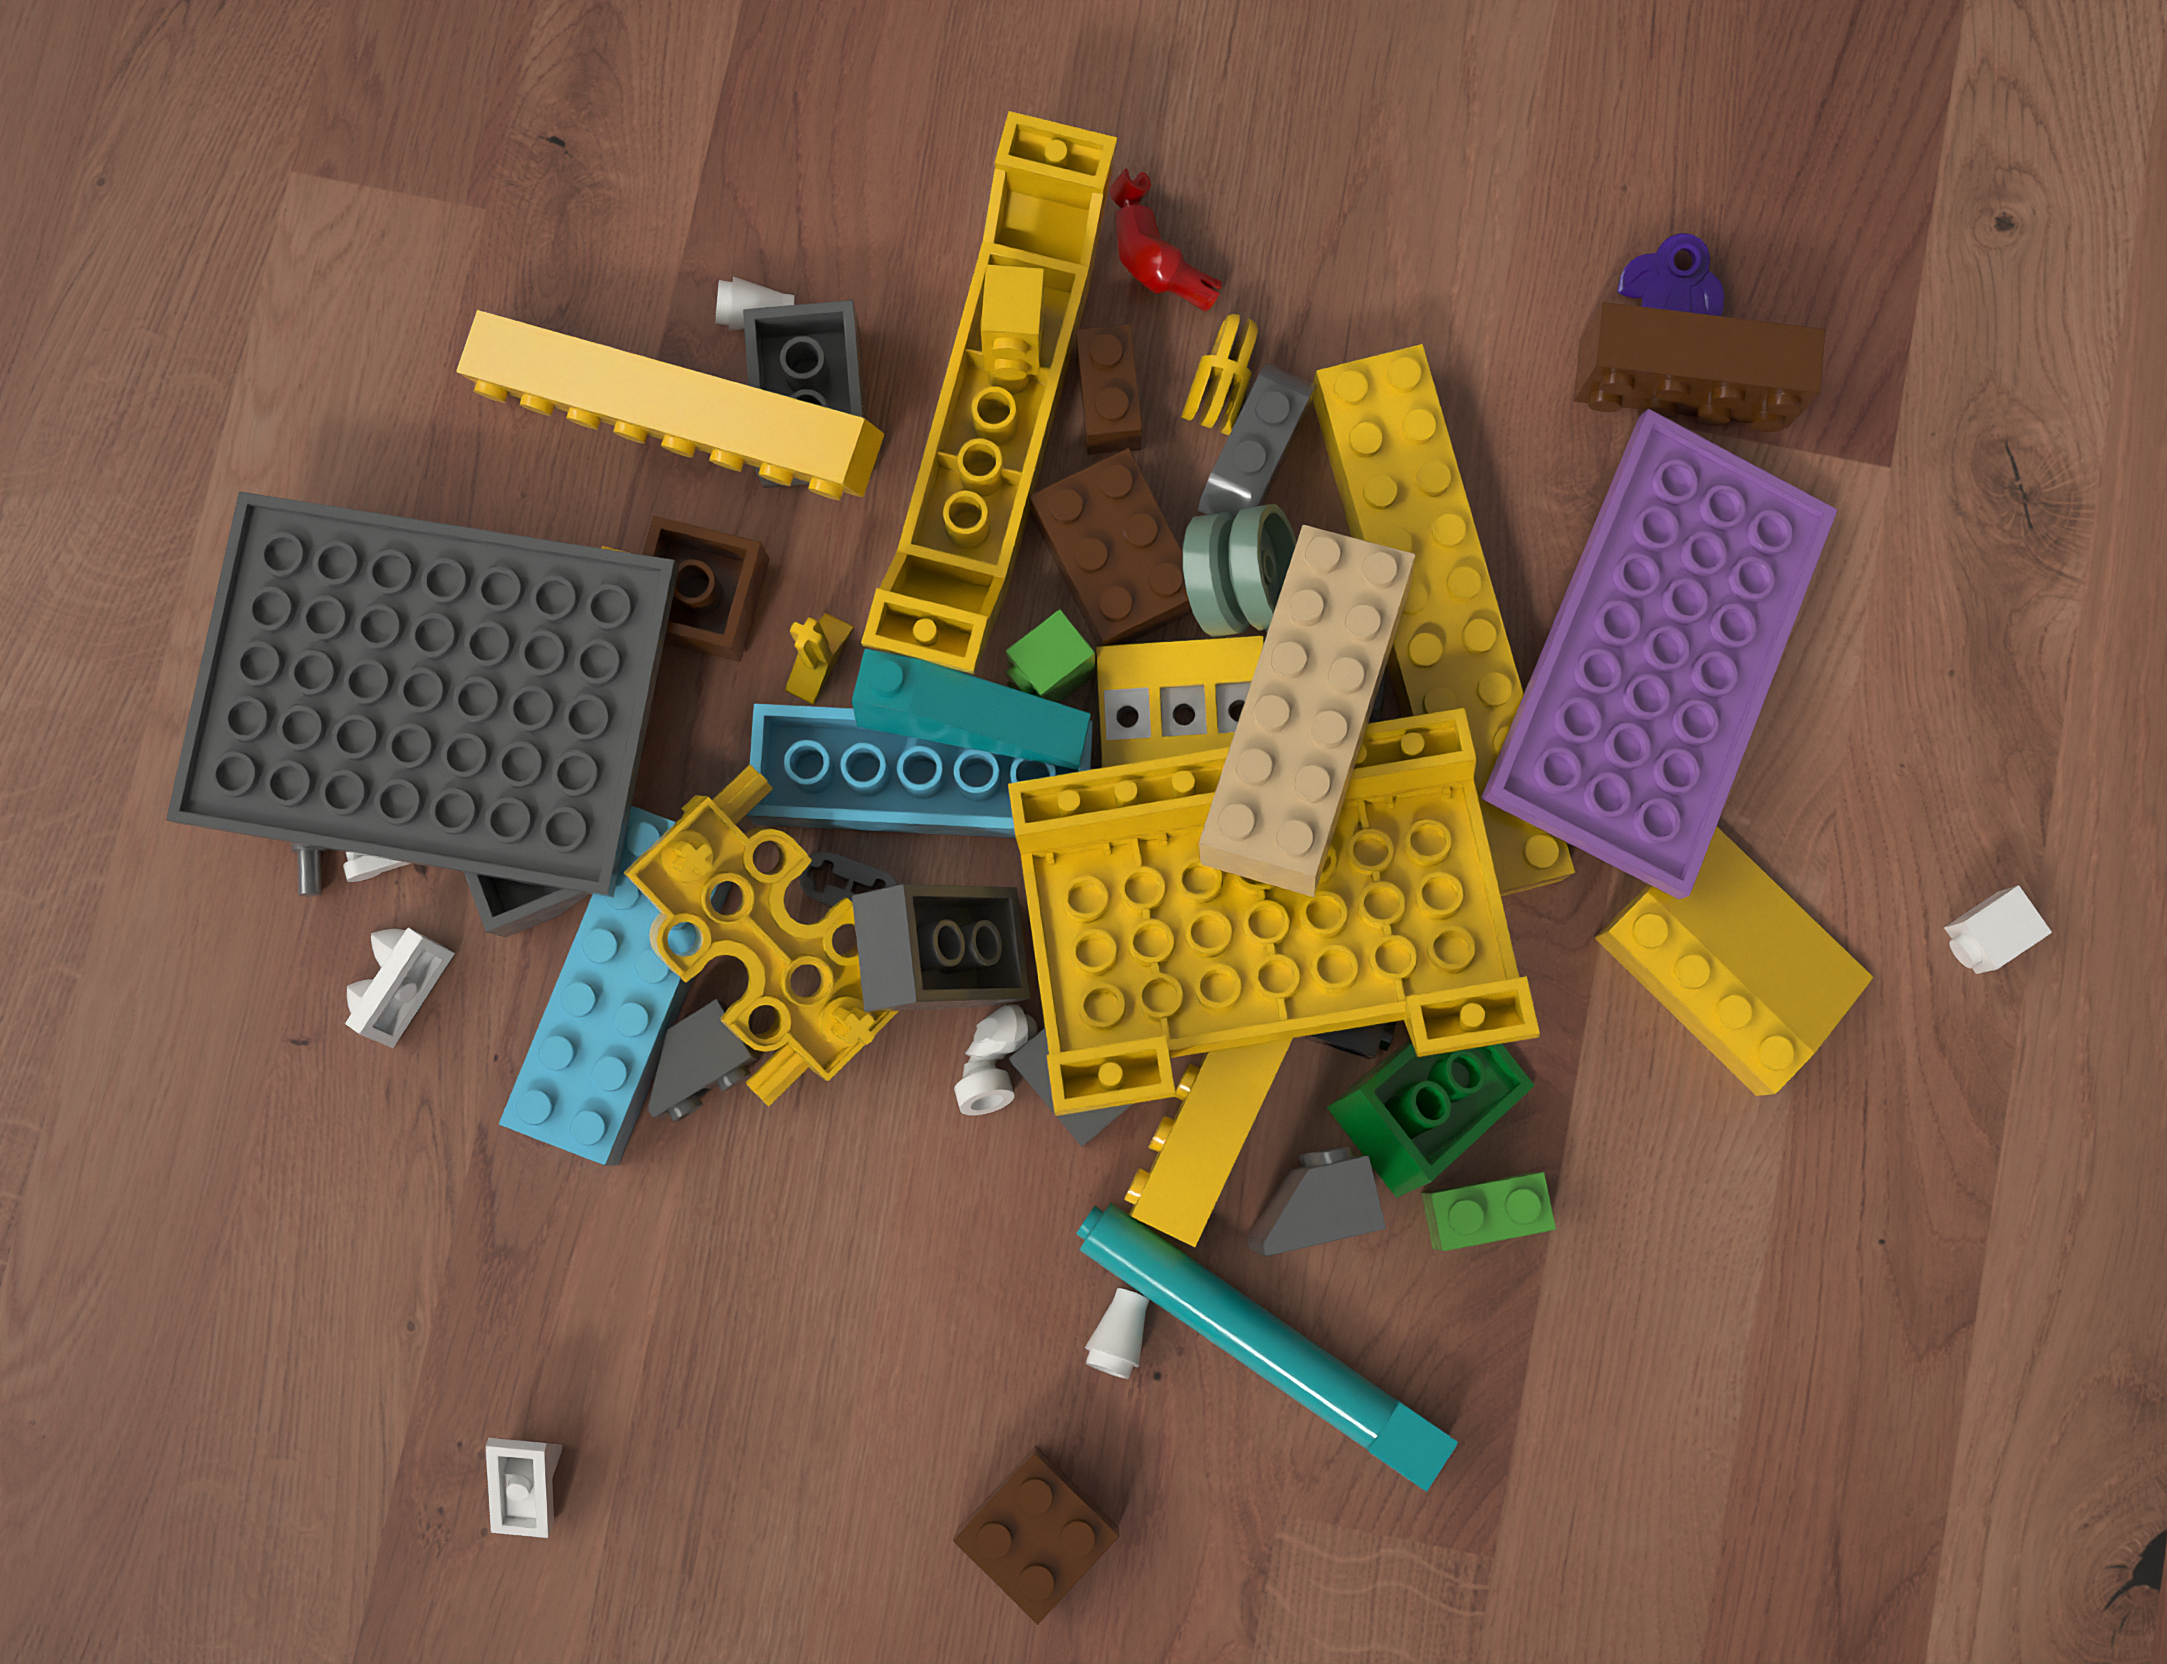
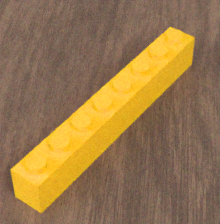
(671, 404)

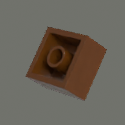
(713, 588)
(1036, 1535)

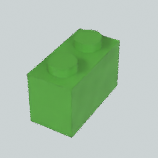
(1050, 660)
(1488, 1211)

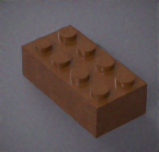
(1699, 366)

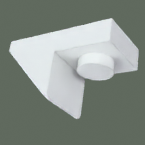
(521, 1486)

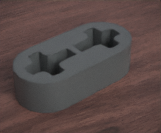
(845, 869)

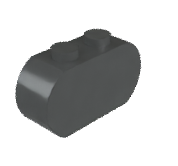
(1258, 442)

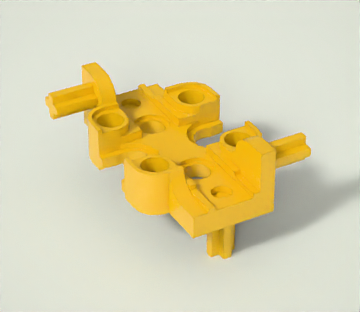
(679, 879)

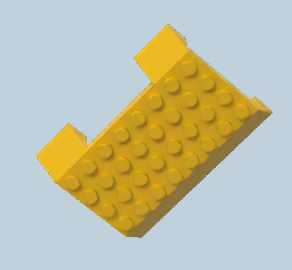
(1178, 959)

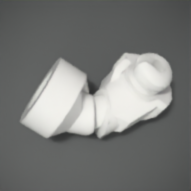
(984, 1085)

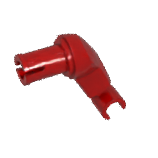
(1149, 257)

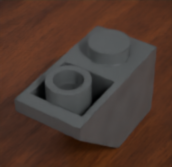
(695, 1060)

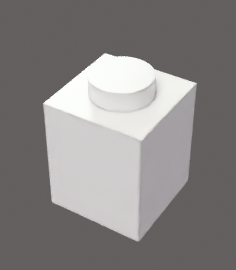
(1996, 930)

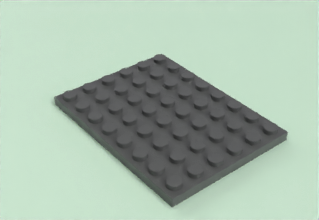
(424, 693)

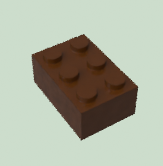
(1113, 550)

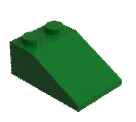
(1427, 1109)

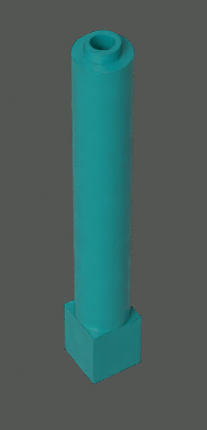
(1266, 1345)

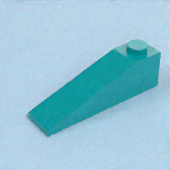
(965, 711)

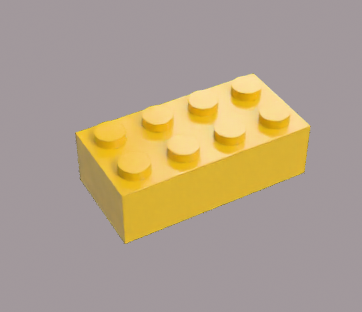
(1203, 1138)

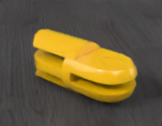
(1223, 374)

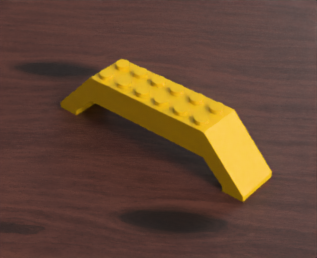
(990, 429)

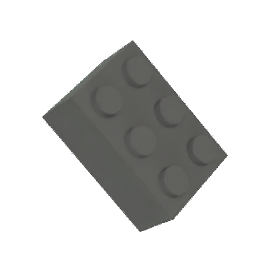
(807, 356)
(940, 947)

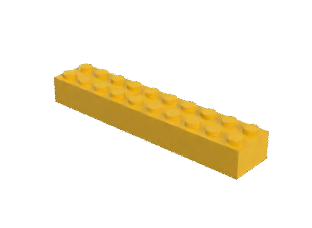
(1451, 642)

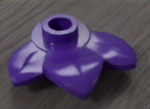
(1667, 287)

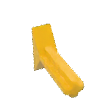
(818, 650)

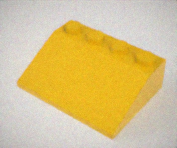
(1739, 966)

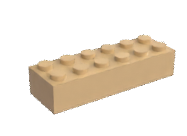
(1307, 710)

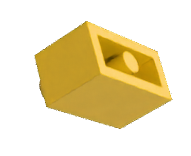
(1012, 321)

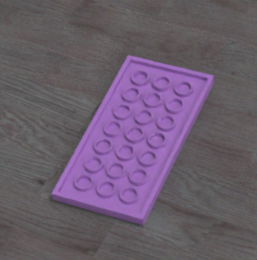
(1661, 655)

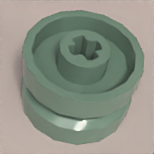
(1237, 567)

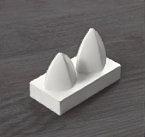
(408, 972)

